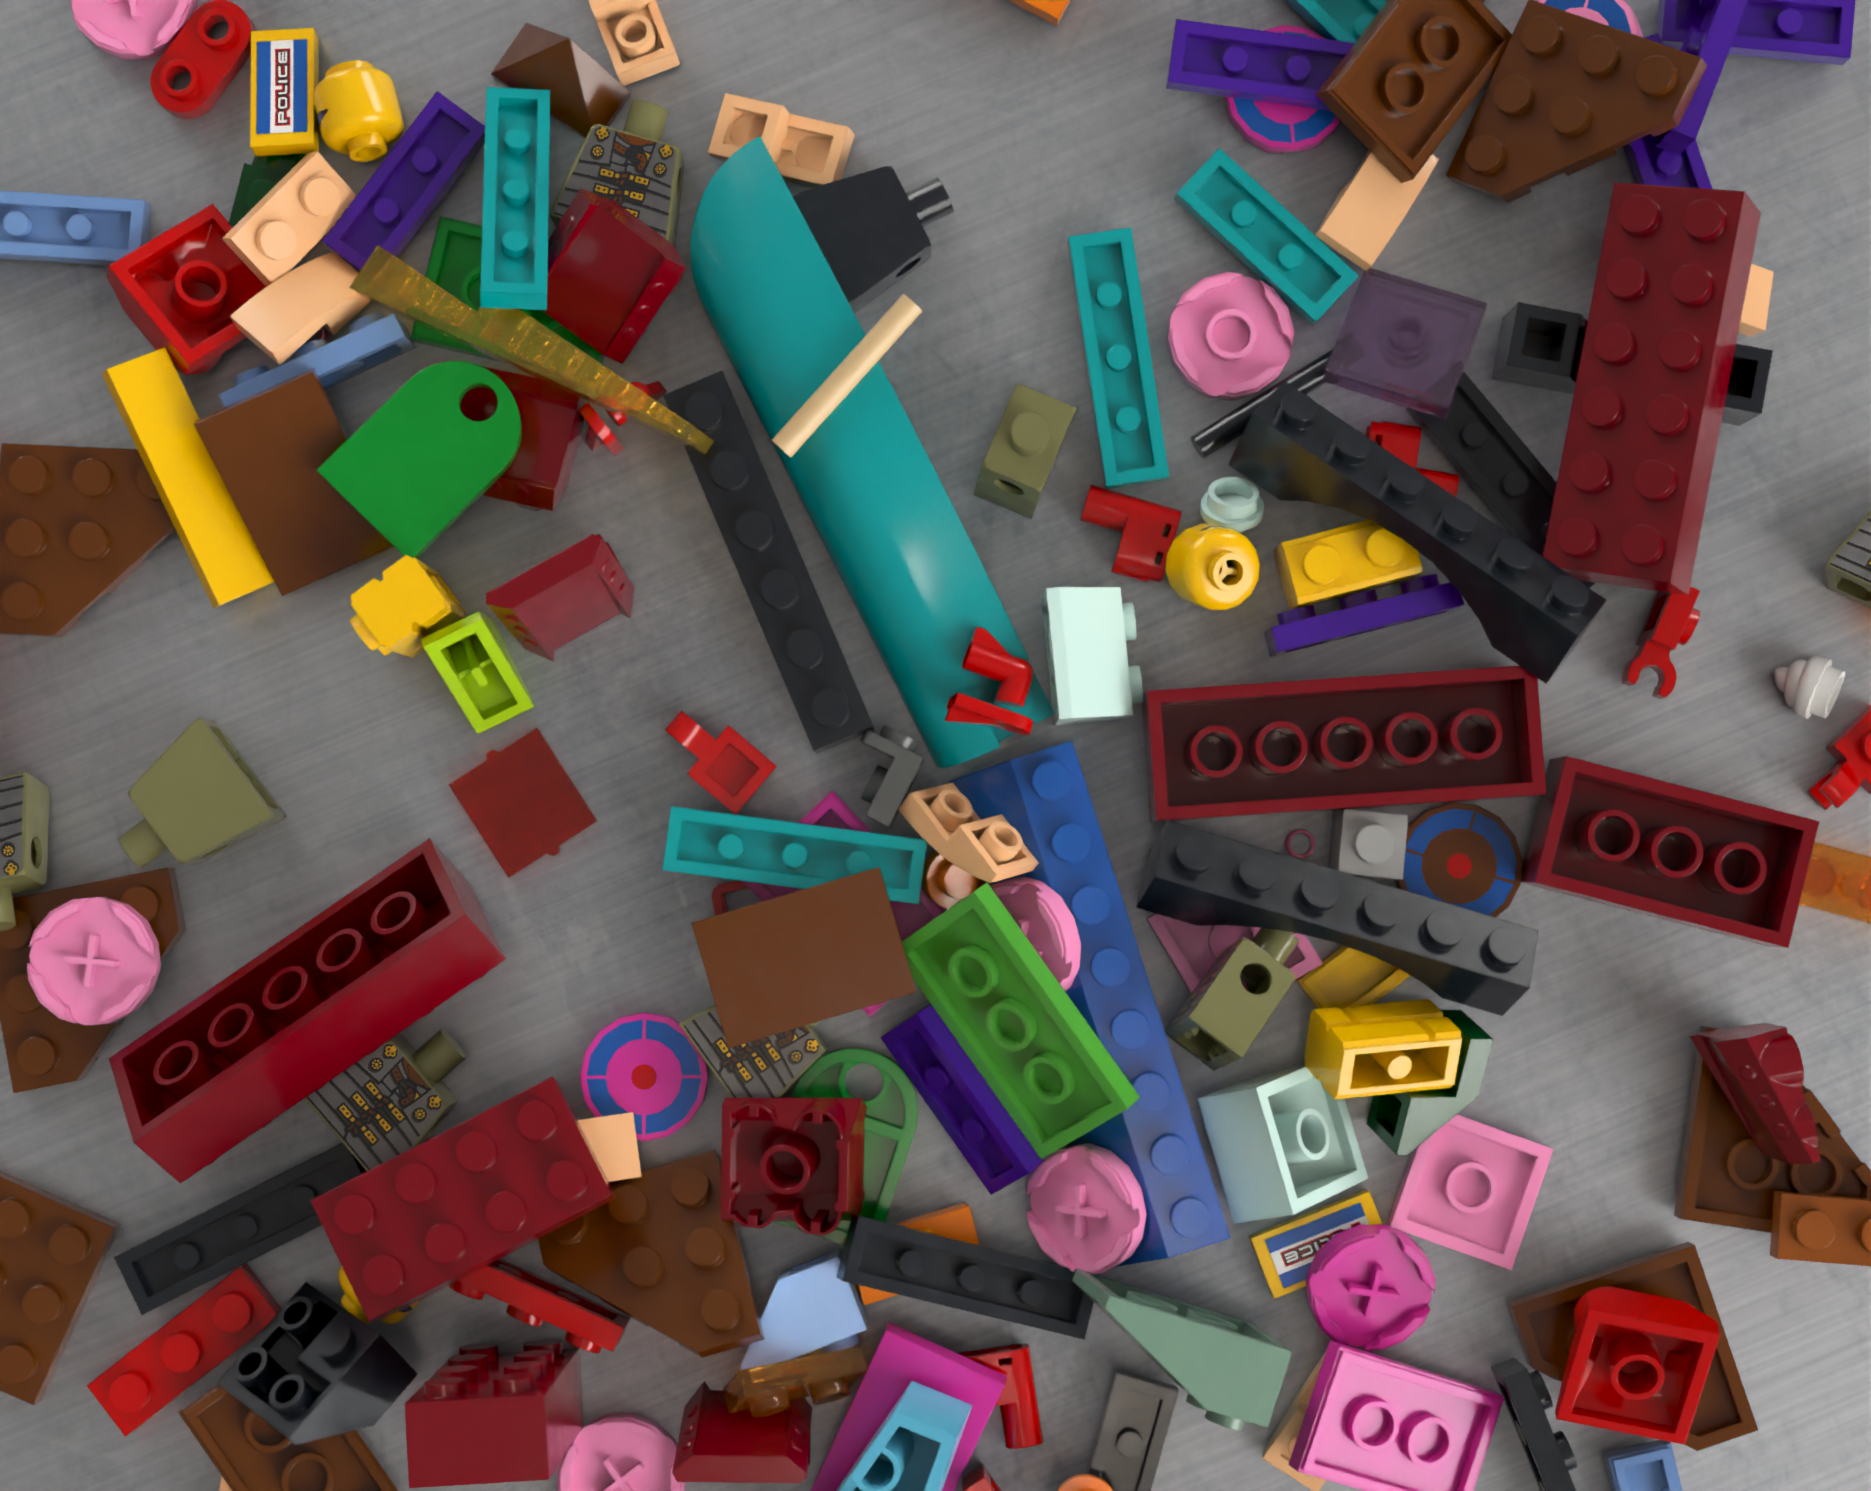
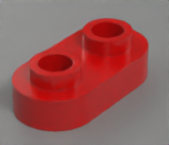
(208, 60)

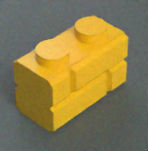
(1343, 563)
(404, 608)
(1382, 1048)

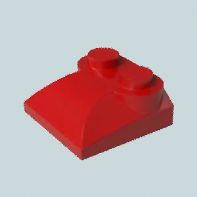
(186, 290)
(1637, 1364)

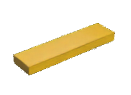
(186, 479)

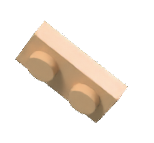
(290, 218)

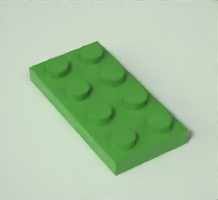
(1016, 1022)

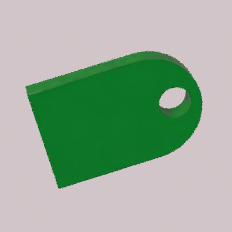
(422, 459)
(888, 1124)

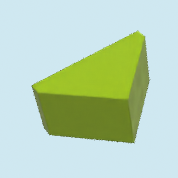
(478, 670)

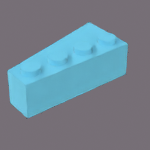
(912, 1444)

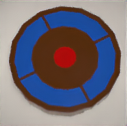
(1462, 858)

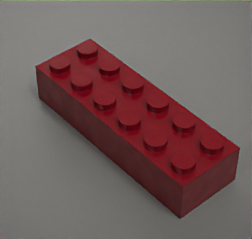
(1652, 385)
(1343, 743)
(304, 1011)

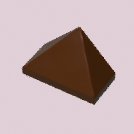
(578, 86)

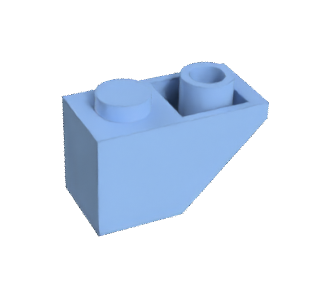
(808, 1313)

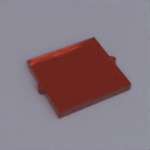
(523, 802)

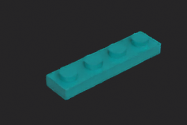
(515, 199)
(1118, 358)
(789, 852)

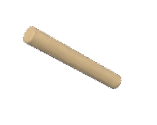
(847, 375)

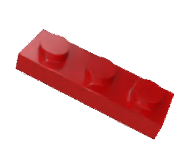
(540, 1300)
(185, 1349)

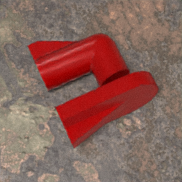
(600, 433)
(991, 660)

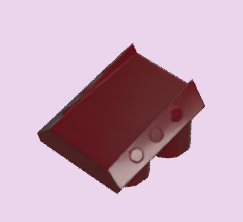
(608, 274)
(547, 443)
(563, 596)
(1764, 1081)
(792, 1161)
(739, 1446)

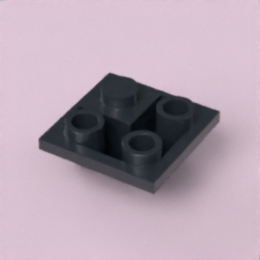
(317, 1371)

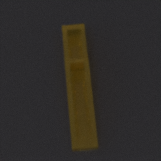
(518, 342)

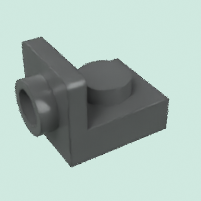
(890, 786)

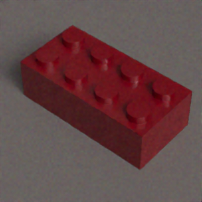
(1669, 851)
(462, 1200)
(495, 1416)

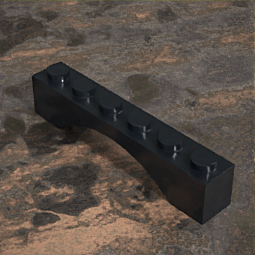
(771, 566)
(1521, 598)
(1234, 883)

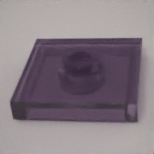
(1405, 342)

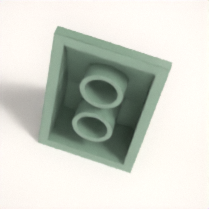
(1214, 1357)

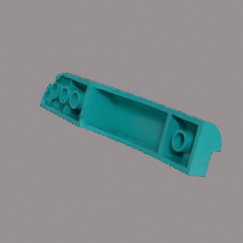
(863, 466)

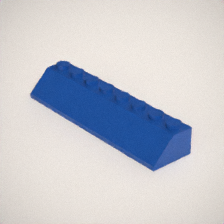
(1156, 1136)

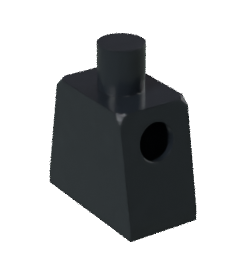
(872, 229)

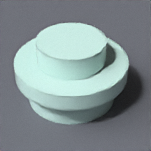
(1232, 504)

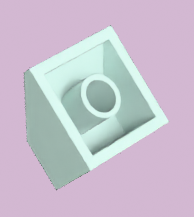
(1088, 654)
(1280, 1144)

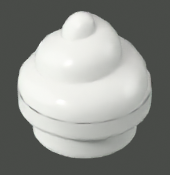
(1810, 685)

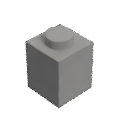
(1368, 843)

